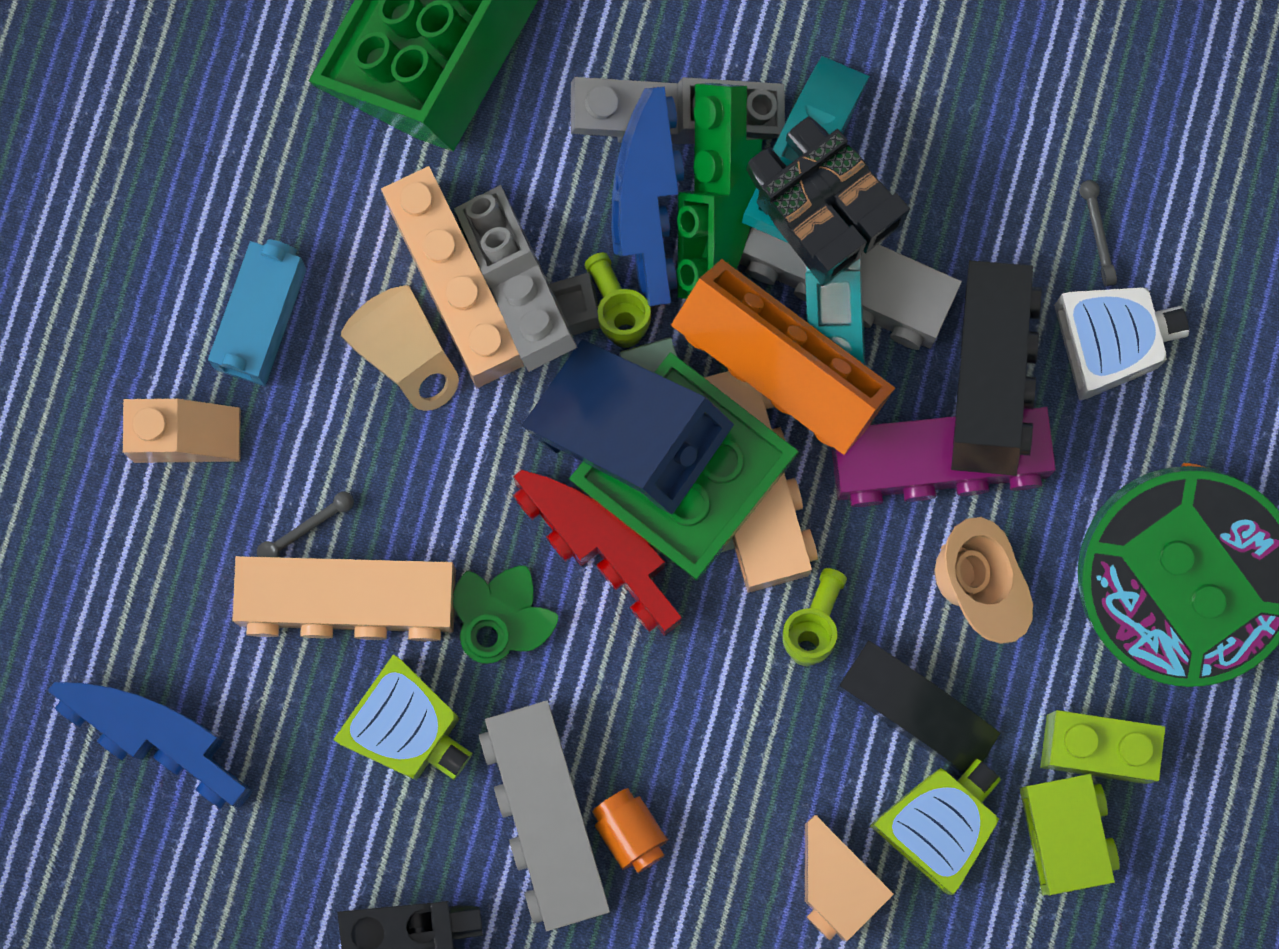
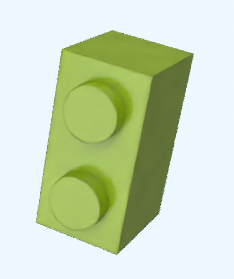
(1102, 747)
(1069, 834)

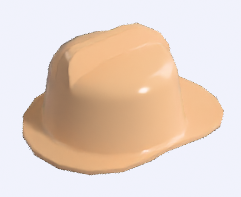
(985, 580)

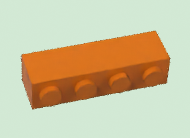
(782, 356)

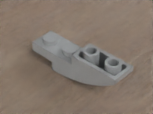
(607, 104)
(515, 278)

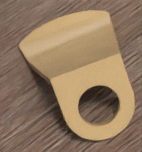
(401, 344)

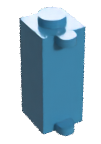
(258, 311)

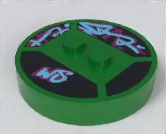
(1184, 576)

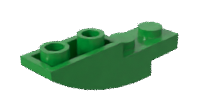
(713, 213)

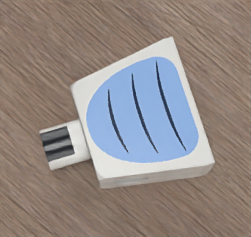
(1115, 336)

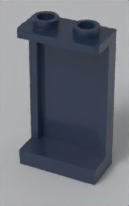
(629, 424)

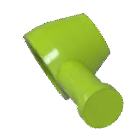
(618, 304)
(815, 622)

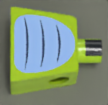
(404, 725)
(942, 824)

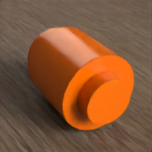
(629, 831)

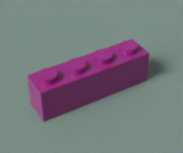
(917, 461)

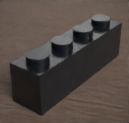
(993, 368)

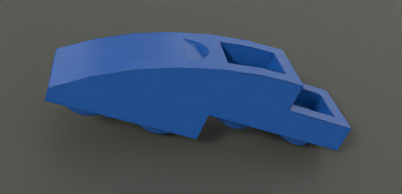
(643, 172)
(137, 724)

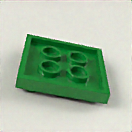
(720, 498)

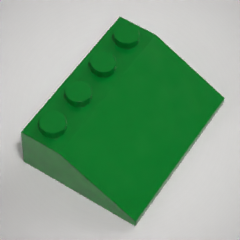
(421, 61)

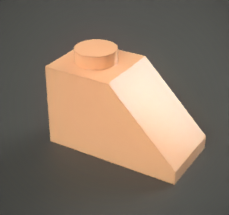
(180, 431)
(838, 884)

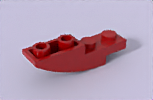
(585, 529)

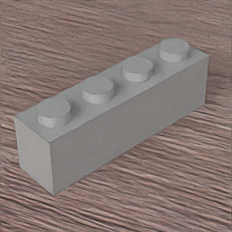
(895, 289)
(546, 816)

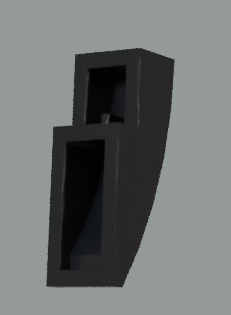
(917, 708)

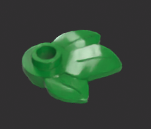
(504, 607)

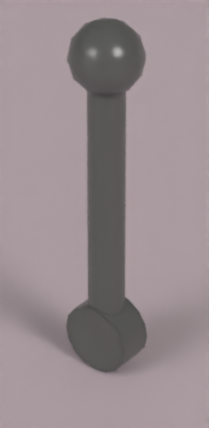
(1090, 191)
(342, 502)

